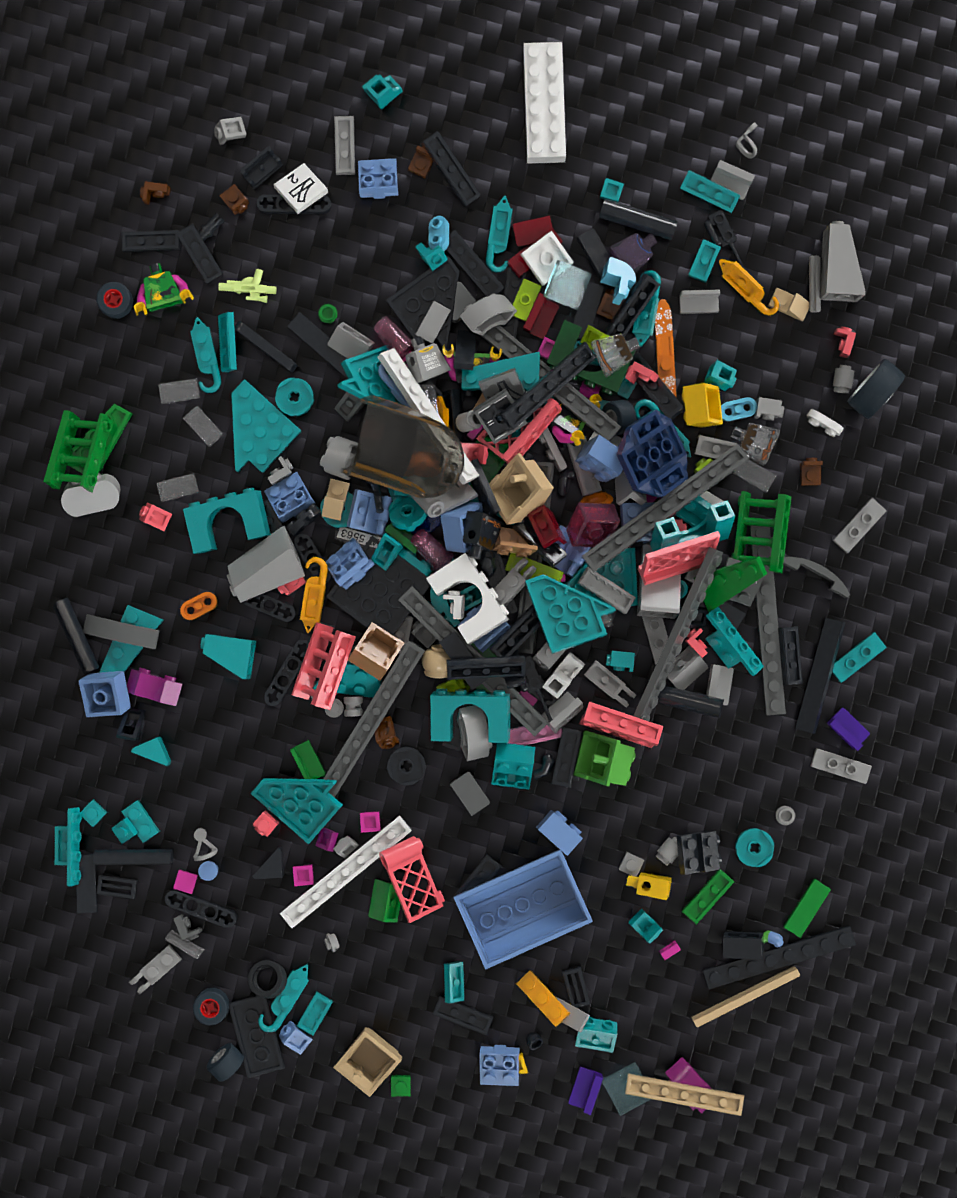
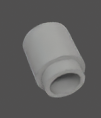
(843, 379)
(467, 421)
(668, 851)

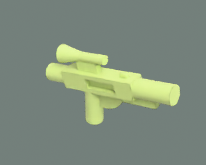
(251, 286)

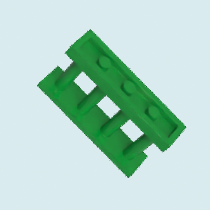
(62, 447)
(779, 524)

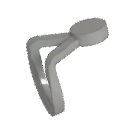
(744, 136)
(200, 835)

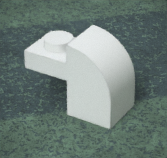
(563, 675)

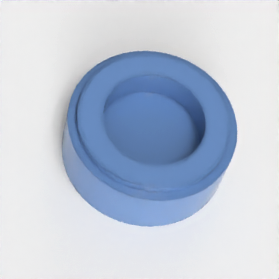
(208, 870)

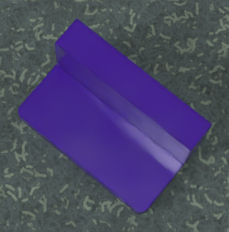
(848, 728)
(585, 1089)

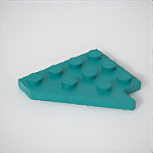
(364, 376)
(258, 429)
(619, 570)
(566, 613)
(299, 803)

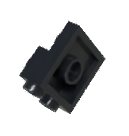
(698, 852)

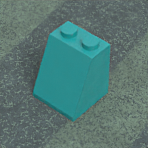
(231, 653)

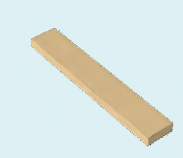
(746, 996)
(684, 1094)

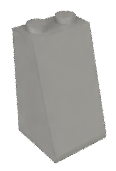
(840, 266)
(265, 566)
(658, 598)

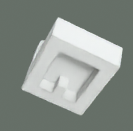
(458, 606)

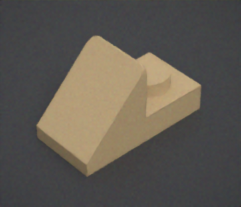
(791, 304)
(335, 499)

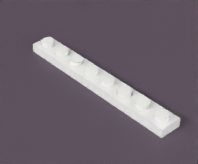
(417, 399)
(345, 872)

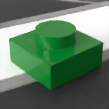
(400, 1085)

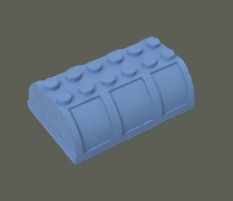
(523, 909)

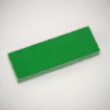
(707, 896)
(807, 908)

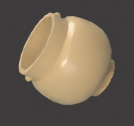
(435, 662)

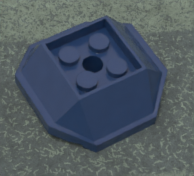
(653, 455)

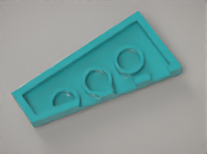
(526, 366)

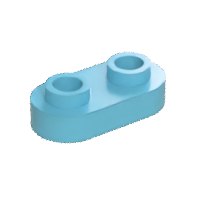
(439, 231)
(737, 409)

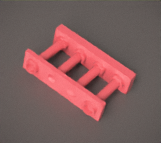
(333, 668)

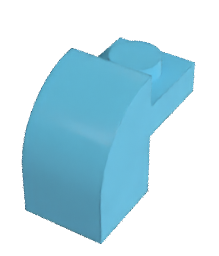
(619, 275)

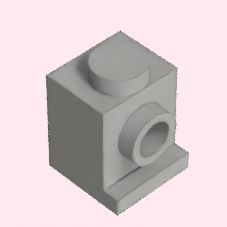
(768, 408)

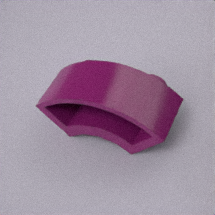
(154, 687)
(684, 1073)

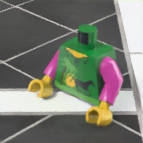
(161, 291)

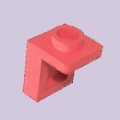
(475, 451)

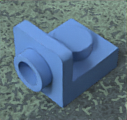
(294, 1037)

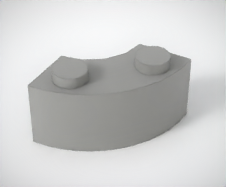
(488, 313)
(473, 732)

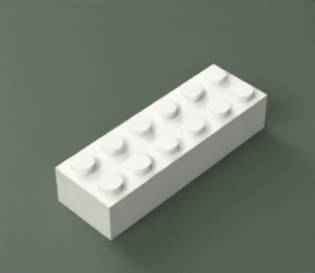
(544, 102)

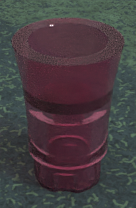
(393, 337)
(431, 550)

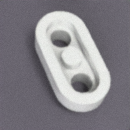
(830, 426)

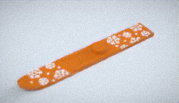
(665, 345)

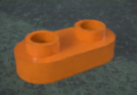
(199, 605)

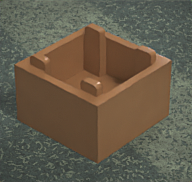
(376, 651)

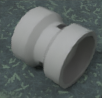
(353, 706)

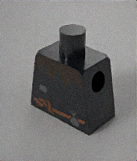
(480, 533)

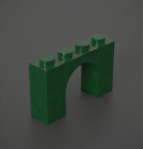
(565, 345)

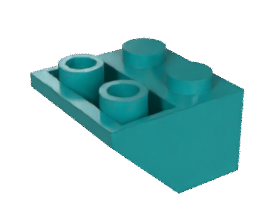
(513, 765)

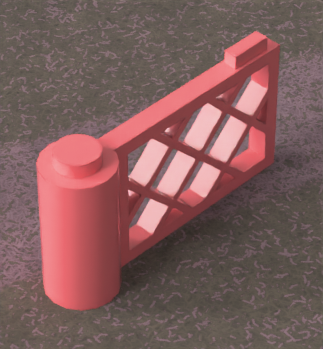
(405, 854)

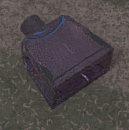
(634, 251)

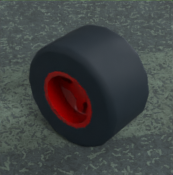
(108, 301)
(211, 1006)

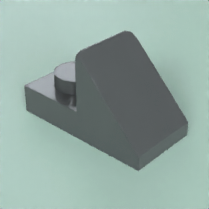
(349, 406)

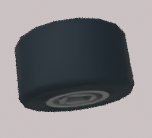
(621, 412)
(225, 1062)

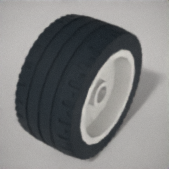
(876, 388)

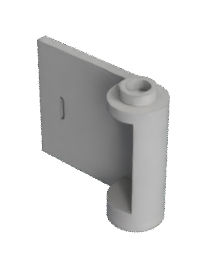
(455, 497)

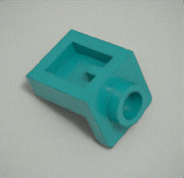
(432, 257)

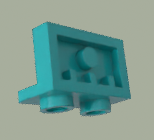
(694, 512)
(598, 1035)

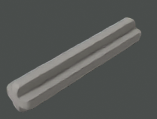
(814, 284)

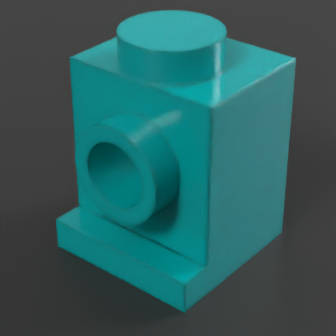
(721, 375)
(620, 660)

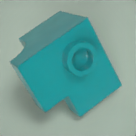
(382, 90)

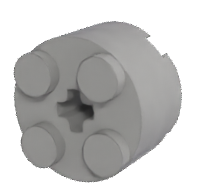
(338, 456)

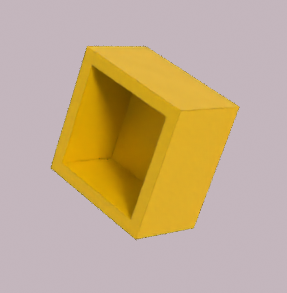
(702, 405)

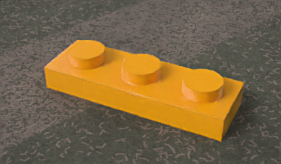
(543, 998)

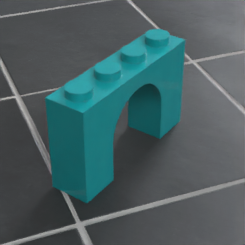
(200, 518)
(719, 518)
(495, 705)

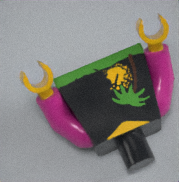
(479, 359)
(568, 427)

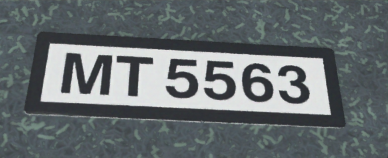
(346, 534)

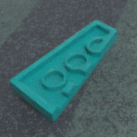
(122, 654)

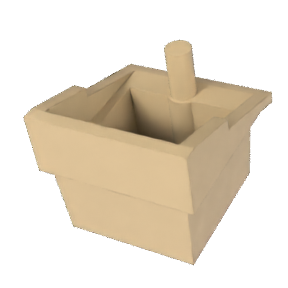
(520, 489)
(368, 1061)

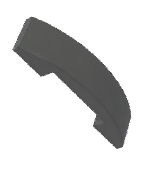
(836, 584)
(121, 631)

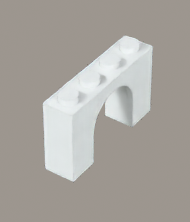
(491, 612)

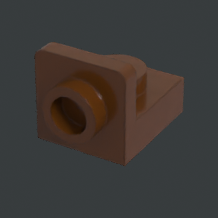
(421, 162)
(157, 189)
(235, 200)
(606, 307)
(810, 472)
(385, 734)

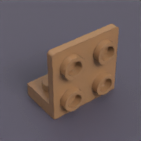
(511, 542)

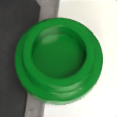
(328, 313)

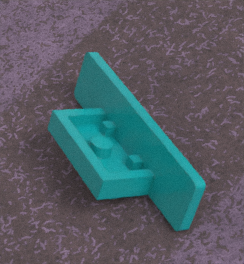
(730, 644)
(67, 846)

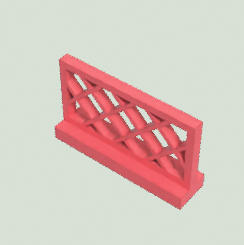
(528, 435)
(677, 558)
(621, 725)

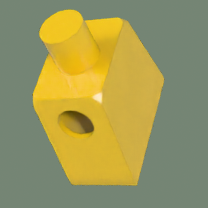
(659, 885)

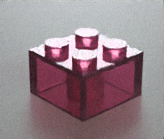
(592, 524)

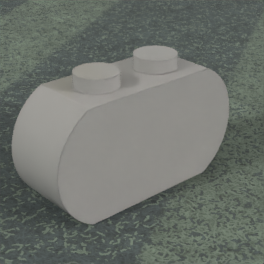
(80, 502)

